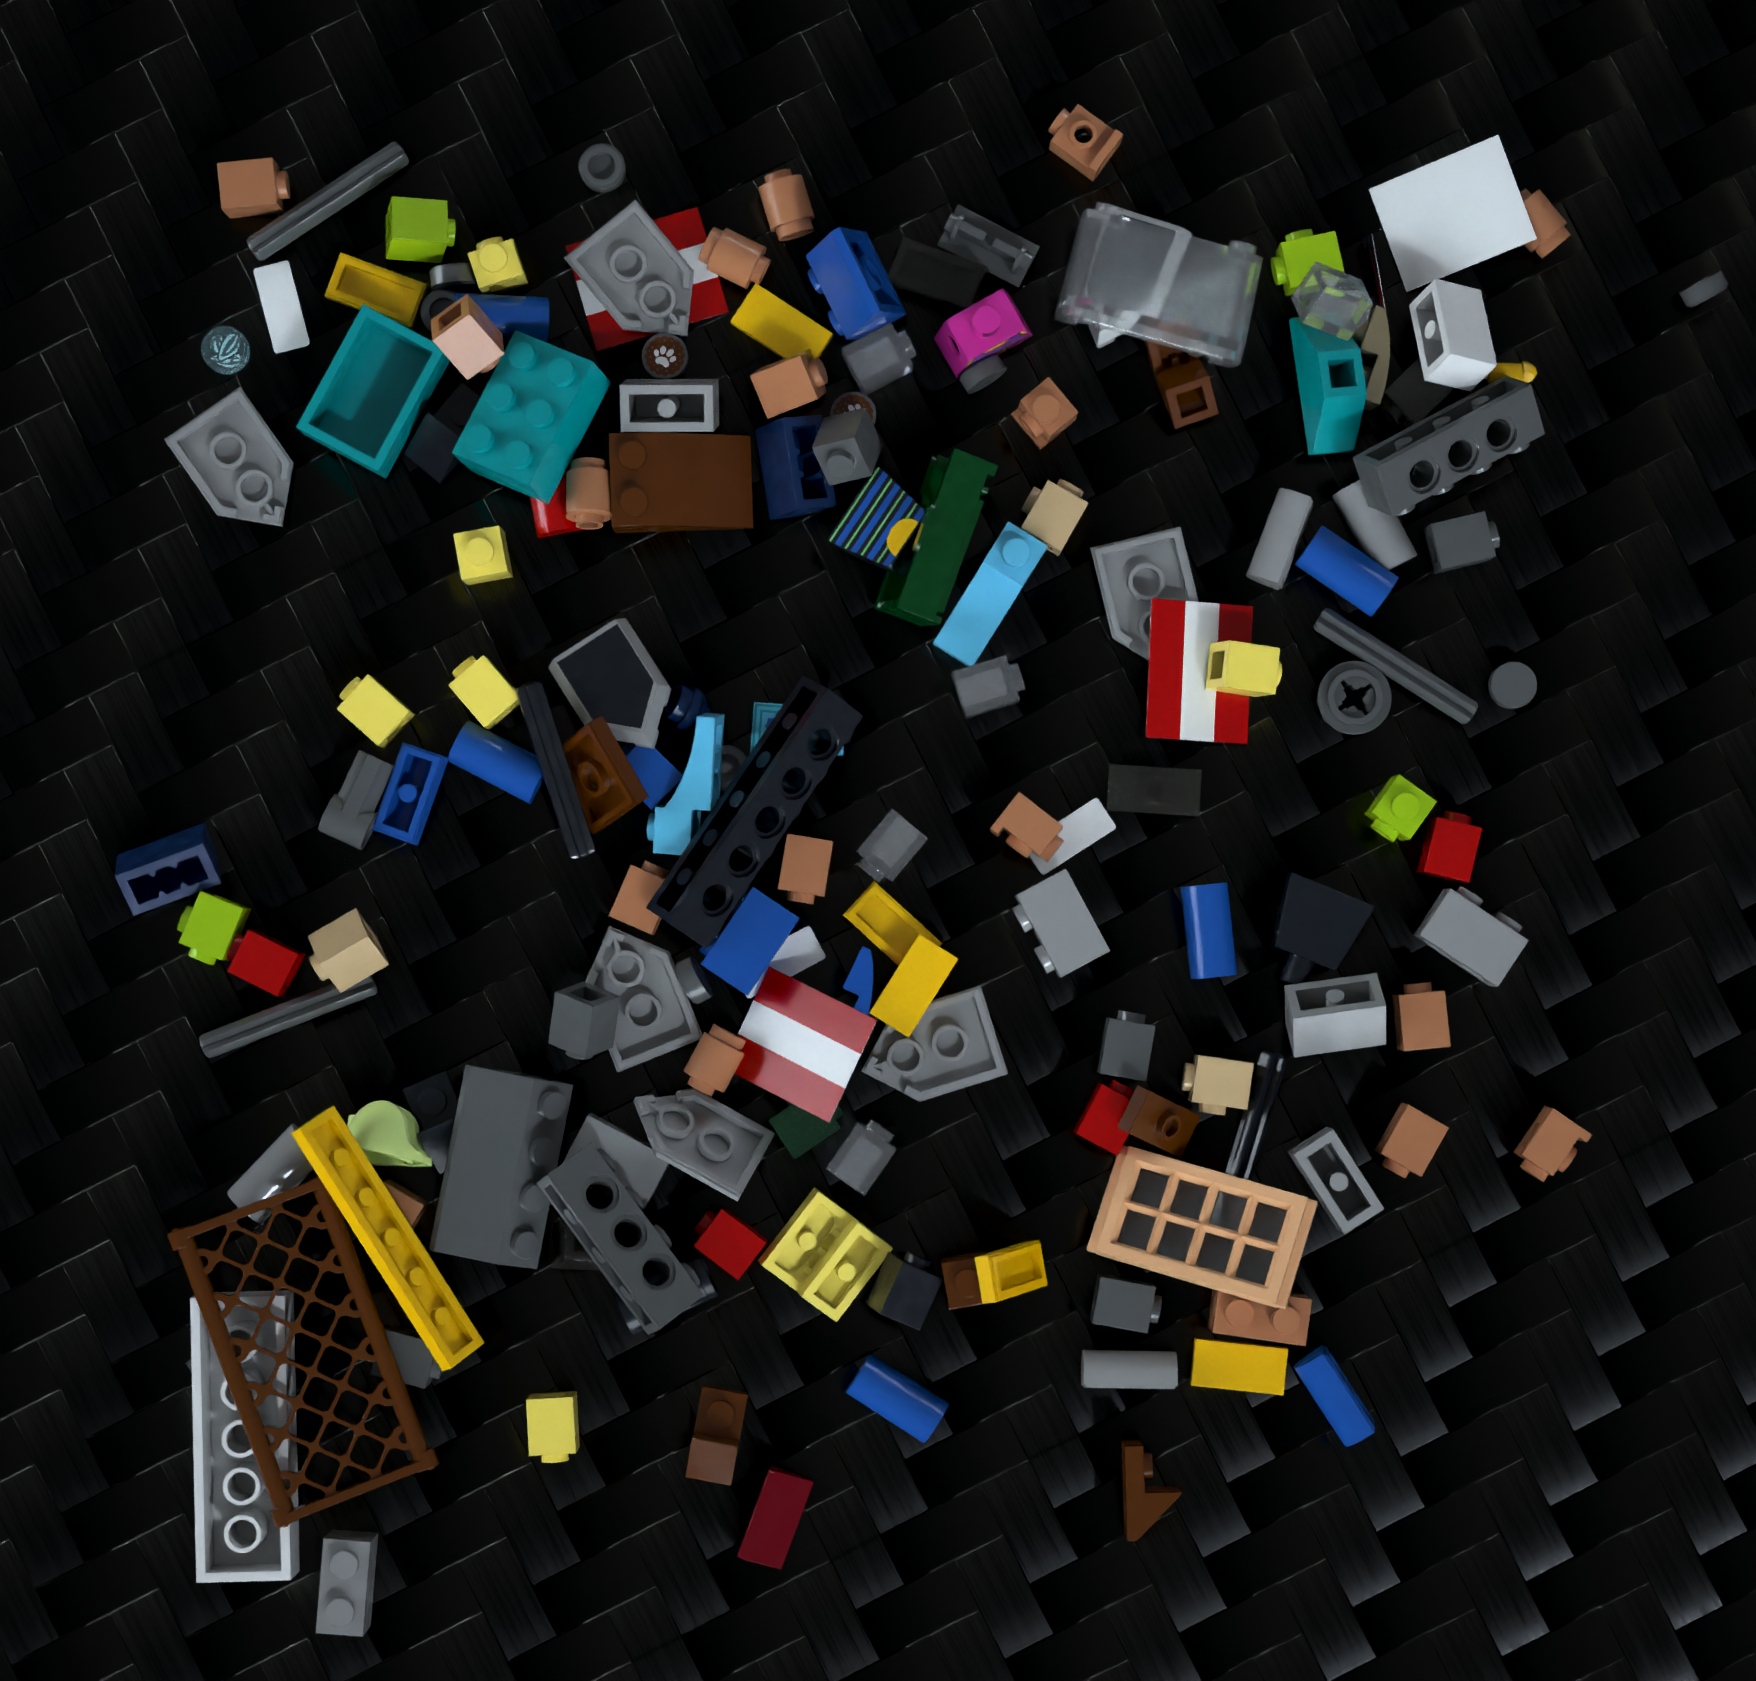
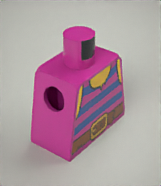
(981, 330)

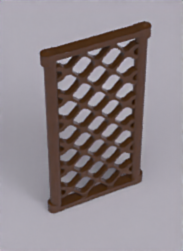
(423, 1456)

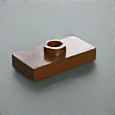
(1158, 1121)

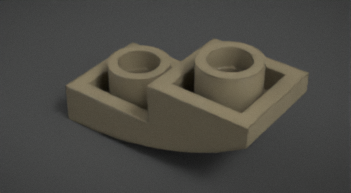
(1374, 344)

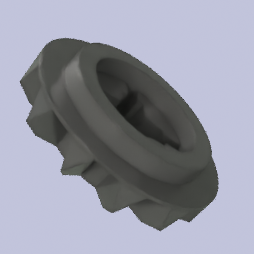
(1375, 701)

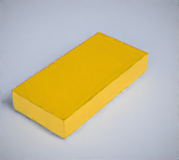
(380, 289)
(779, 325)
(886, 923)
(913, 985)
(1011, 1271)
(1238, 1366)

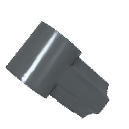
(353, 810)

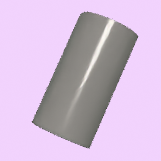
(1375, 532)
(1280, 538)
(275, 1171)
(1129, 1369)

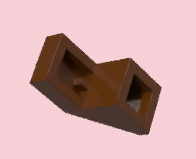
(1182, 384)

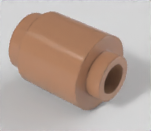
(787, 205)
(1546, 222)
(734, 257)
(588, 493)
(715, 1060)

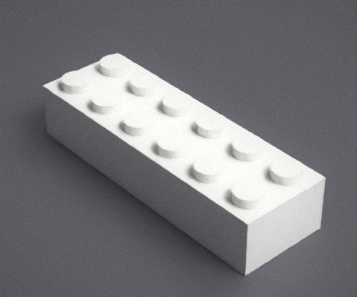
(231, 1502)

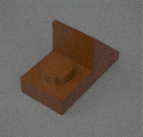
(716, 1434)
(1142, 1503)

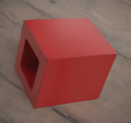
(1450, 847)
(264, 962)
(1102, 1116)
(728, 1241)

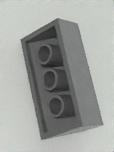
(499, 1148)

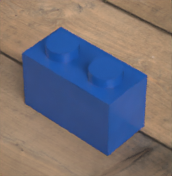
(749, 940)

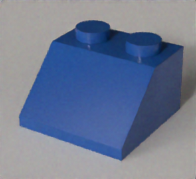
(853, 283)

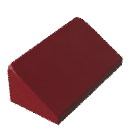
(775, 1518)

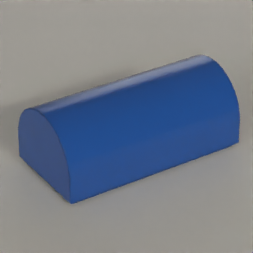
(514, 313)
(1346, 571)
(497, 761)
(410, 793)
(1208, 931)
(1335, 1396)
(897, 1398)

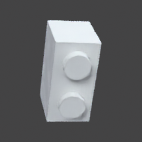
(1452, 335)

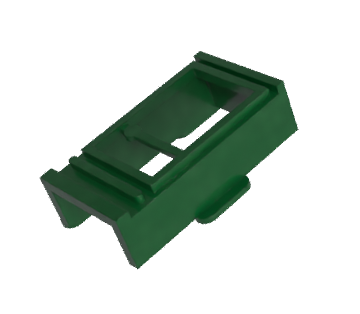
(952, 506)

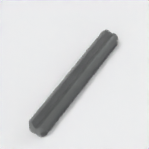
(327, 201)
(1396, 666)
(283, 1016)

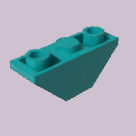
(1329, 388)

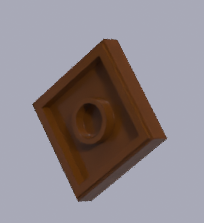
(602, 775)

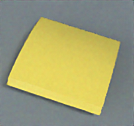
(825, 1254)

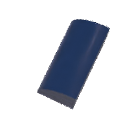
(790, 468)
(168, 869)

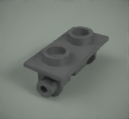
(988, 244)

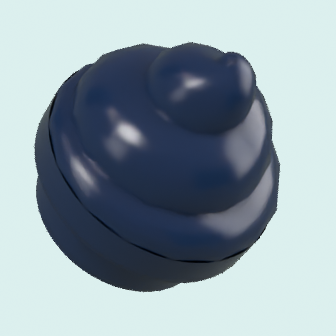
(684, 707)

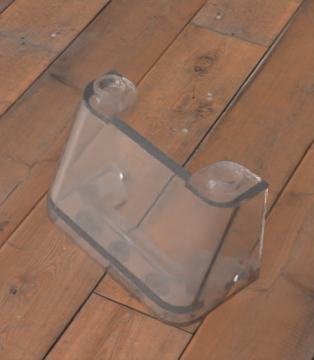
(1160, 285)

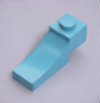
(990, 594)
(700, 787)

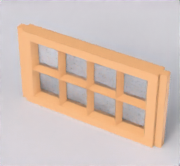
(1202, 1226)

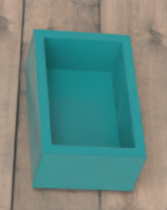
(374, 391)
(531, 416)

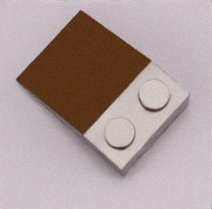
(680, 482)

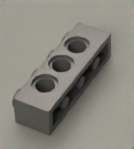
(1464, 424)
(621, 1265)

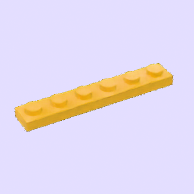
(388, 1238)

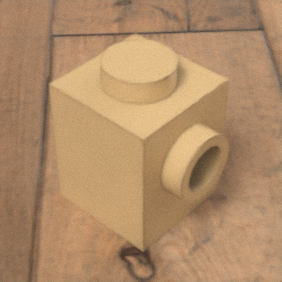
(1053, 513)
(346, 951)
(1217, 1083)

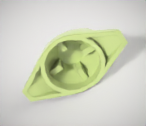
(388, 1135)

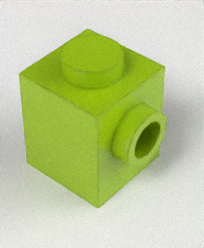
(418, 229)
(1299, 254)
(1399, 809)
(211, 926)

